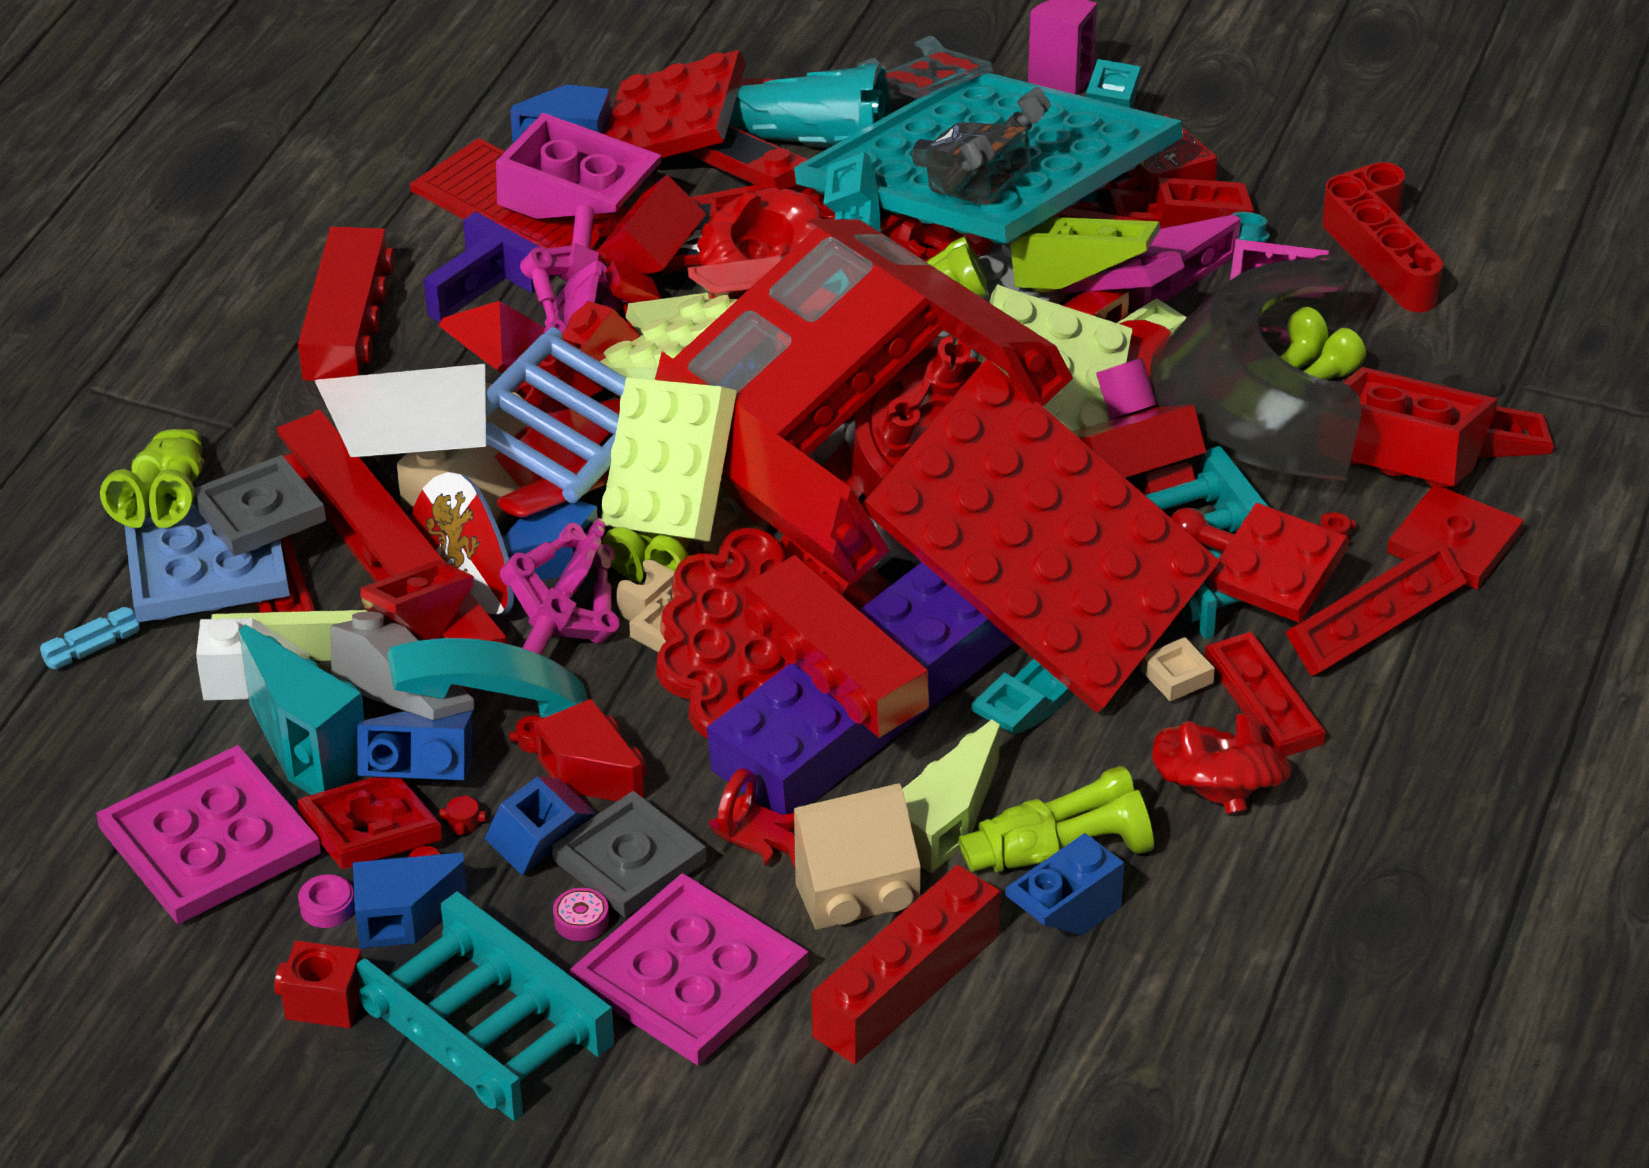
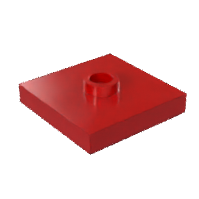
(1470, 529)

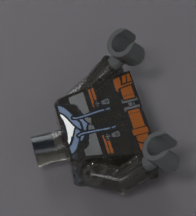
(982, 159)

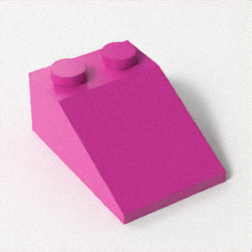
(568, 166)

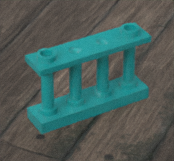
(1233, 500)
(501, 960)

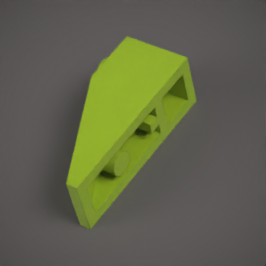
(1076, 248)

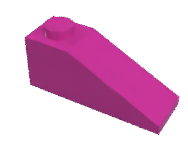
(1202, 248)

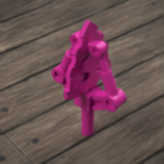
(575, 265)
(552, 609)

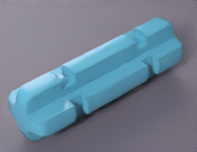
(89, 638)

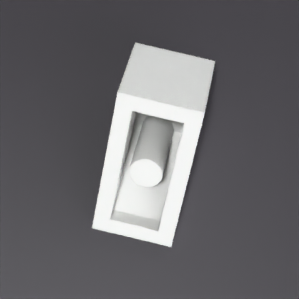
(221, 656)

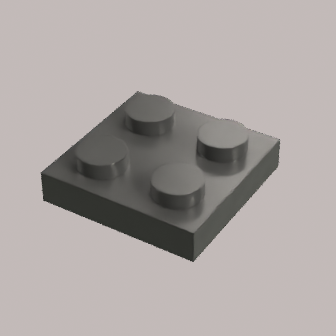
(258, 505)
(628, 853)

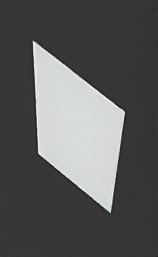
(409, 410)

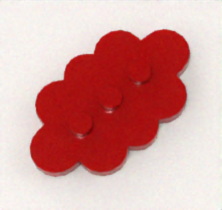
(708, 643)

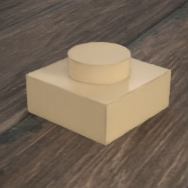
(1177, 669)

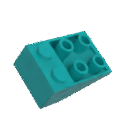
(302, 713)

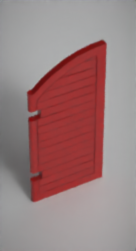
(469, 185)

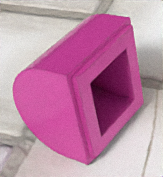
(1126, 388)

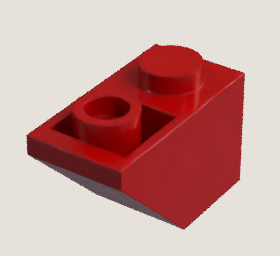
(589, 753)

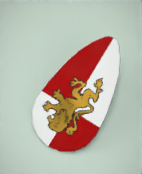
(465, 535)

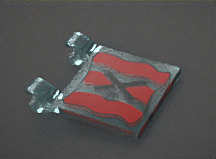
(934, 71)

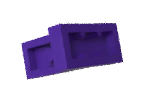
(489, 258)

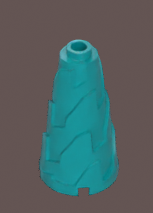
(814, 108)

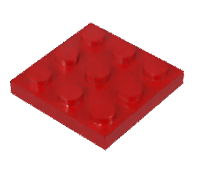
(678, 106)

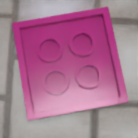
(208, 834)
(690, 968)

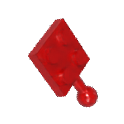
(1270, 559)

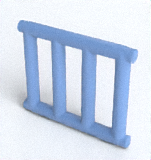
(527, 370)

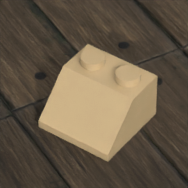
(856, 856)

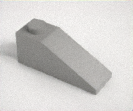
(361, 659)

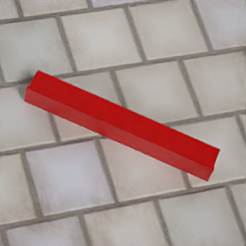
(369, 517)

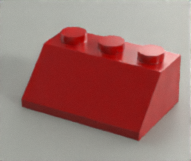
(1419, 427)

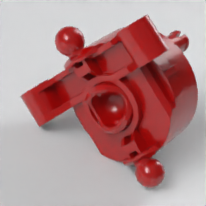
(899, 414)

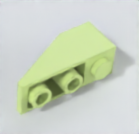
(950, 795)

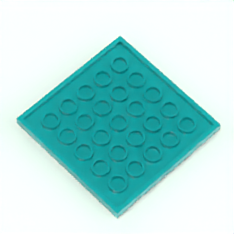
(1072, 152)

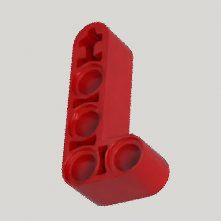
(1364, 219)

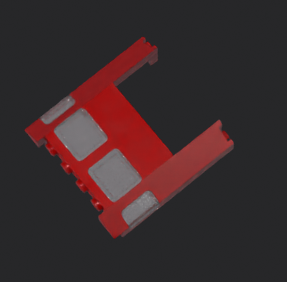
(814, 350)

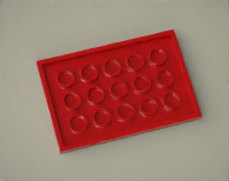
(1040, 535)

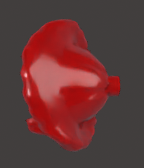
(756, 226)
(1219, 763)

